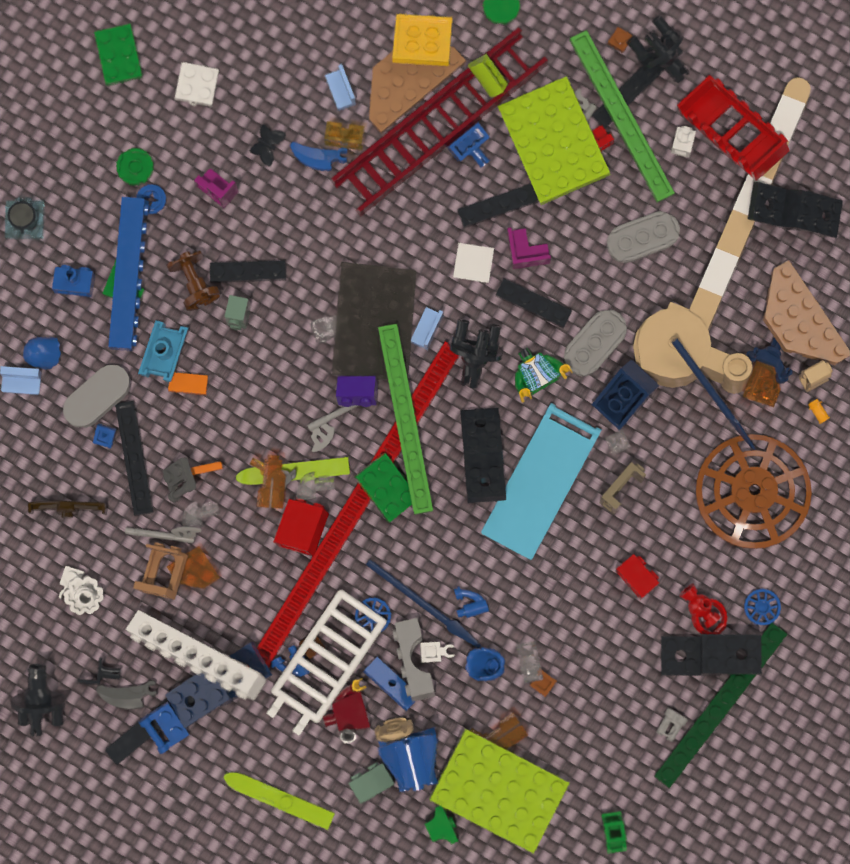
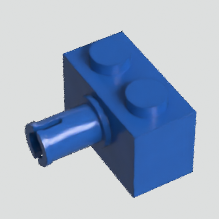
(469, 144)
(73, 281)

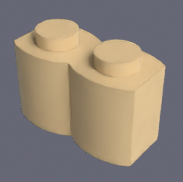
(815, 375)

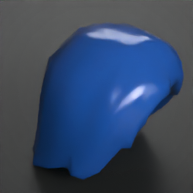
(42, 352)
(485, 664)

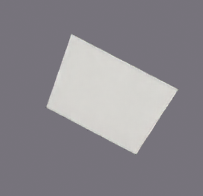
(473, 262)

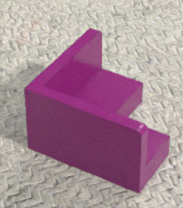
(217, 187)
(524, 255)

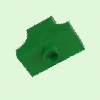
(441, 827)
(614, 832)

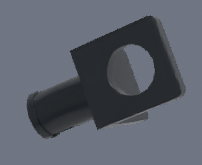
(102, 672)

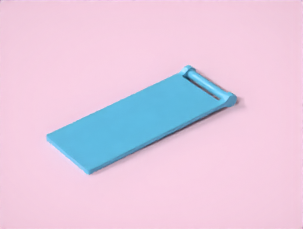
(540, 483)

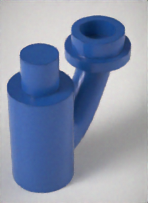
(471, 609)
(299, 671)

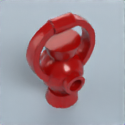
(700, 607)

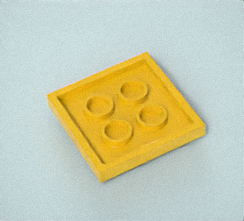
(422, 40)

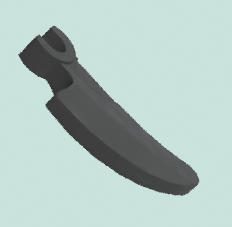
(128, 697)

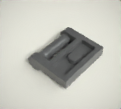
(176, 474)

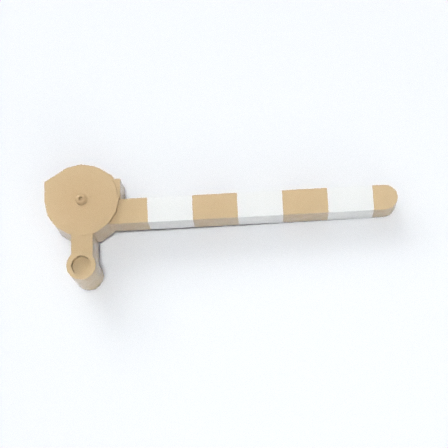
(691, 326)

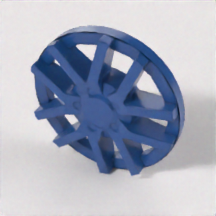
(762, 607)
(369, 620)

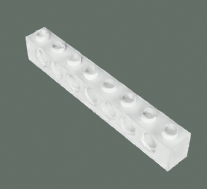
(248, 687)

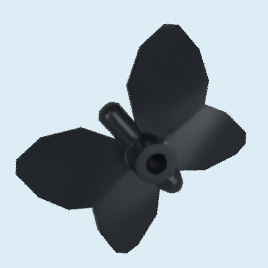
(265, 144)

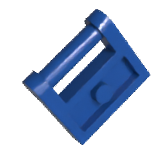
(169, 724)

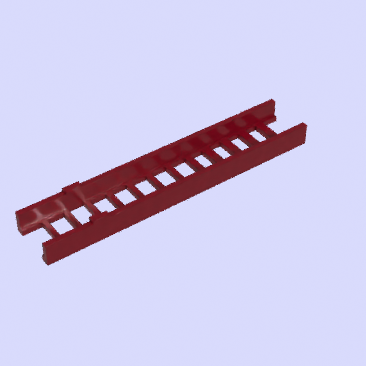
(405, 126)

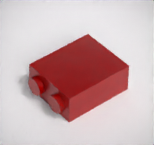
(301, 527)

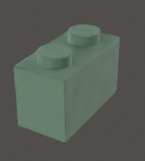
(237, 312)
(371, 783)

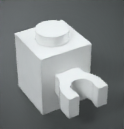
(683, 141)

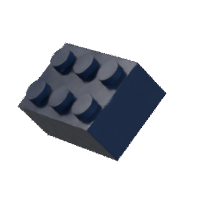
(625, 394)

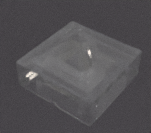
(617, 442)

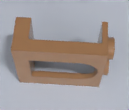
(157, 553)

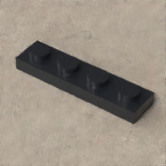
(248, 271)
(533, 303)

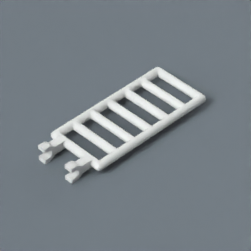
(309, 643)

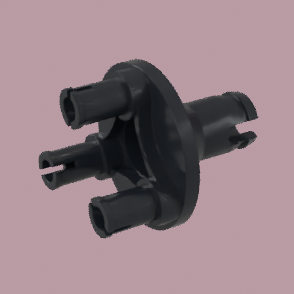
(662, 50)
(475, 353)
(37, 701)

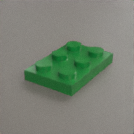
(118, 54)
(385, 487)

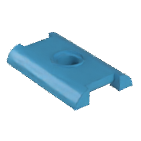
(166, 362)

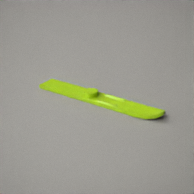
(328, 467)
(279, 799)

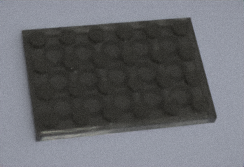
(368, 300)

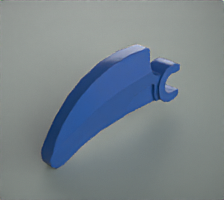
(317, 158)

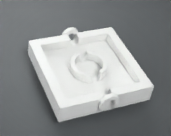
(196, 84)

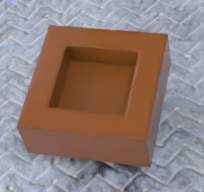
(619, 40)
(545, 685)

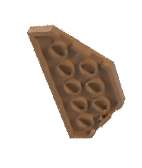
(402, 86)
(799, 320)

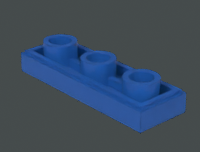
(382, 675)

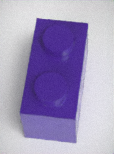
(356, 391)

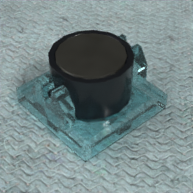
(23, 218)

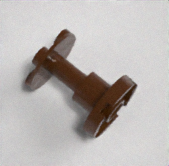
(196, 286)

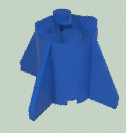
(411, 759)

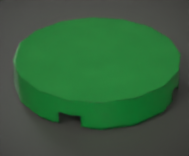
(501, 11)
(135, 166)

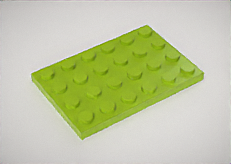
(554, 140)
(499, 791)

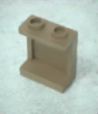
(608, 500)

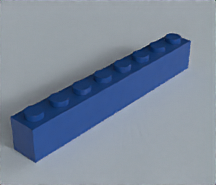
(127, 274)

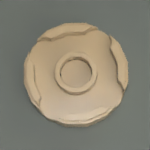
(394, 729)

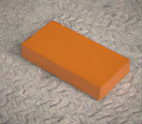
(188, 384)
(207, 468)

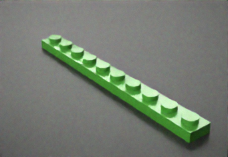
(621, 116)
(405, 419)

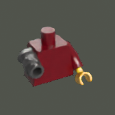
(348, 712)

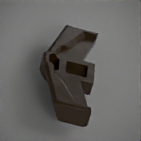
(67, 508)

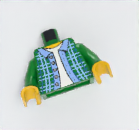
(537, 373)

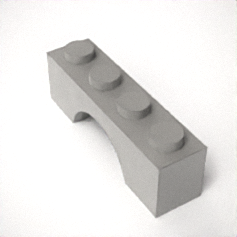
(419, 682)

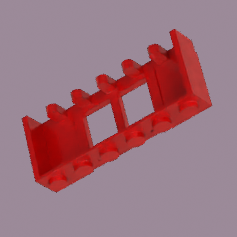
(710, 102)

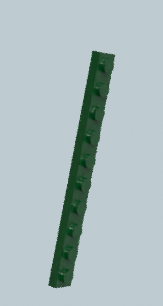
(715, 713)

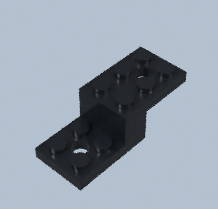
(795, 209)
(483, 455)
(711, 655)

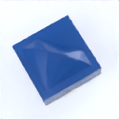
(104, 436)

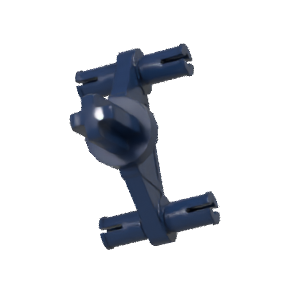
(771, 356)

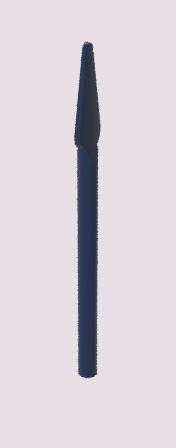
(711, 391)
(453, 626)

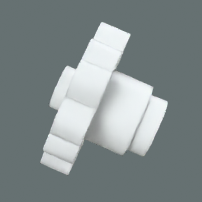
(83, 595)

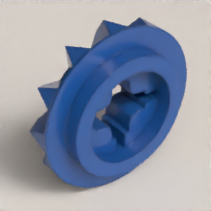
(159, 195)

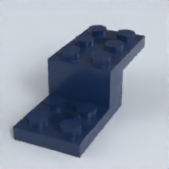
(211, 695)

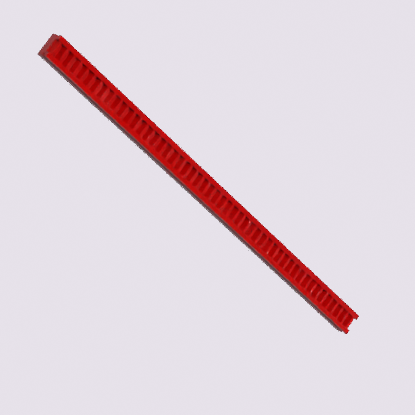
(349, 516)

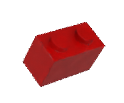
(637, 576)

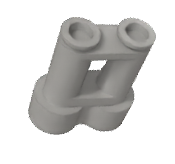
(676, 719)

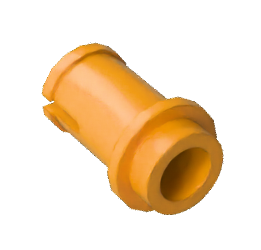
(818, 411)

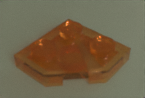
(763, 385)
(197, 570)

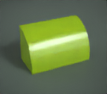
(488, 75)

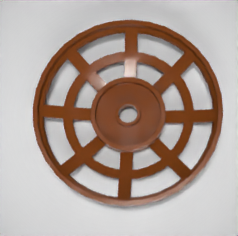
(753, 503)

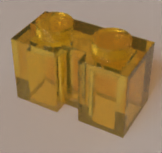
(343, 137)

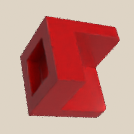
(602, 138)

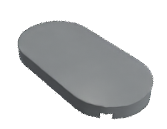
(643, 237)
(595, 342)
(96, 396)

